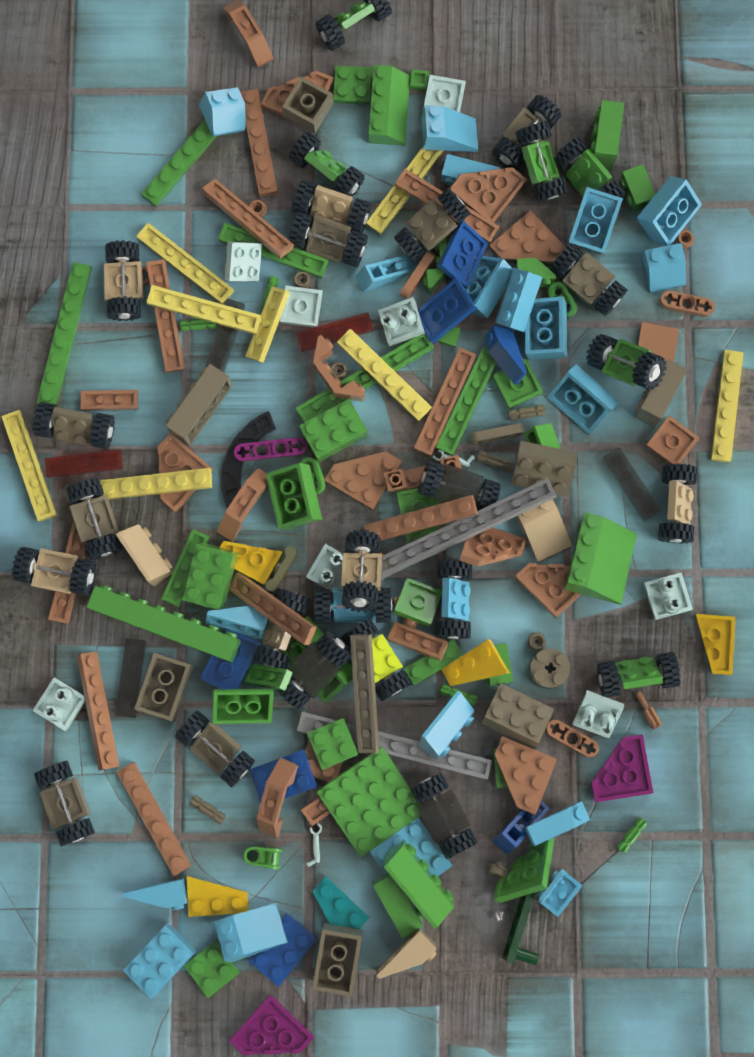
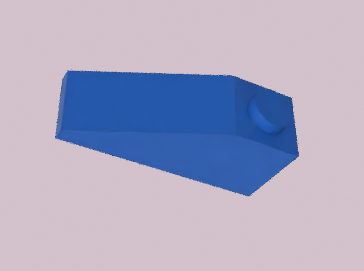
(505, 351)
(515, 831)

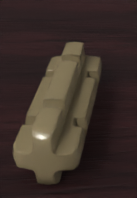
(526, 412)
(495, 461)
(207, 809)

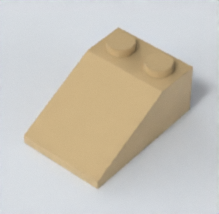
(544, 530)
(410, 953)

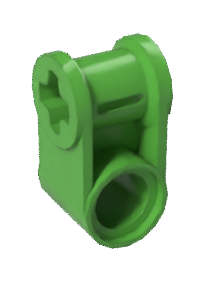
(264, 857)

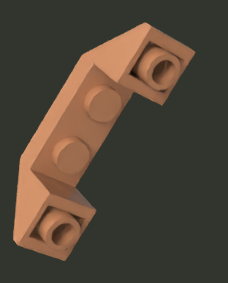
(250, 32)
(351, 390)
(405, 480)
(242, 504)
(273, 797)

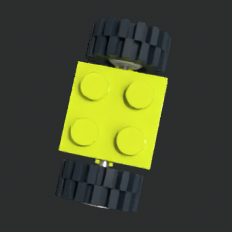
(384, 661)

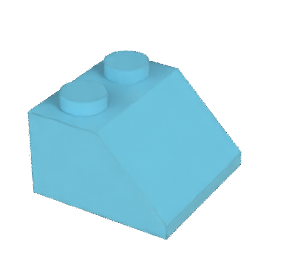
(224, 111)
(664, 267)

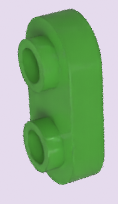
(565, 294)
(316, 474)

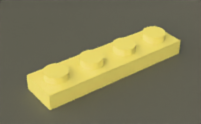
(270, 318)

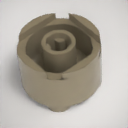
(540, 675)

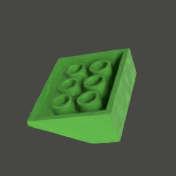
(600, 559)

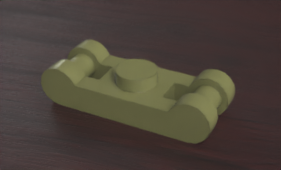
(281, 570)

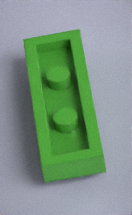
(428, 666)
(268, 677)

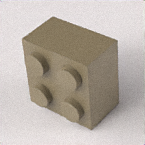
(307, 105)

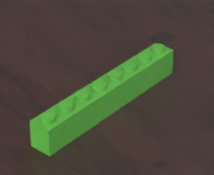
(164, 624)

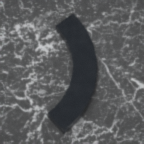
(233, 468)

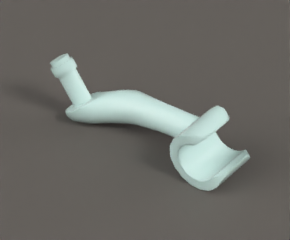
(463, 462)
(316, 851)

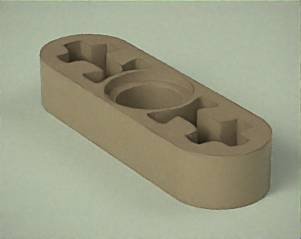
(496, 434)

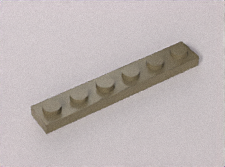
(364, 693)

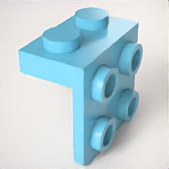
(559, 892)

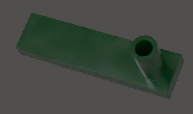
(512, 950)

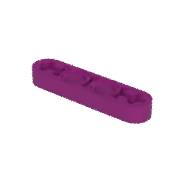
(270, 446)

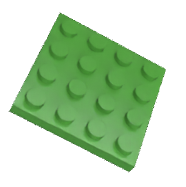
(370, 801)

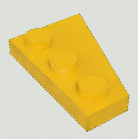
(254, 561)
(718, 640)
(476, 665)
(214, 899)

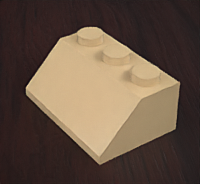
(145, 554)

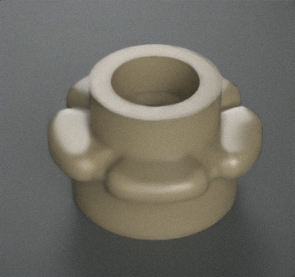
(299, 276)
(339, 366)
(531, 643)
(497, 869)

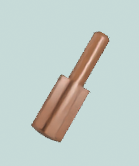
(649, 712)

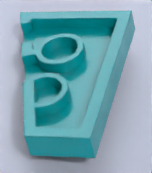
(338, 906)

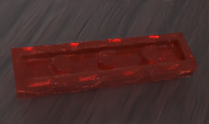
(359, 324)
(84, 463)

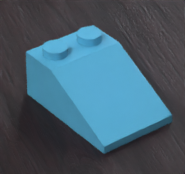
(448, 130)
(595, 220)
(250, 932)

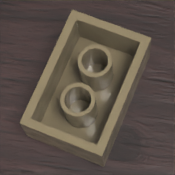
(655, 403)
(541, 462)
(164, 687)
(517, 716)
(337, 959)

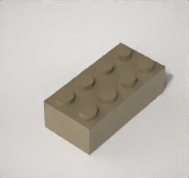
(199, 404)

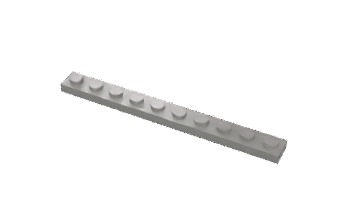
(467, 527)
(408, 749)

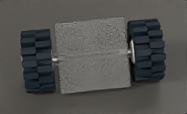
(456, 484)
(315, 668)
(444, 816)

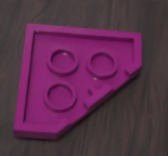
(624, 772)
(271, 1031)

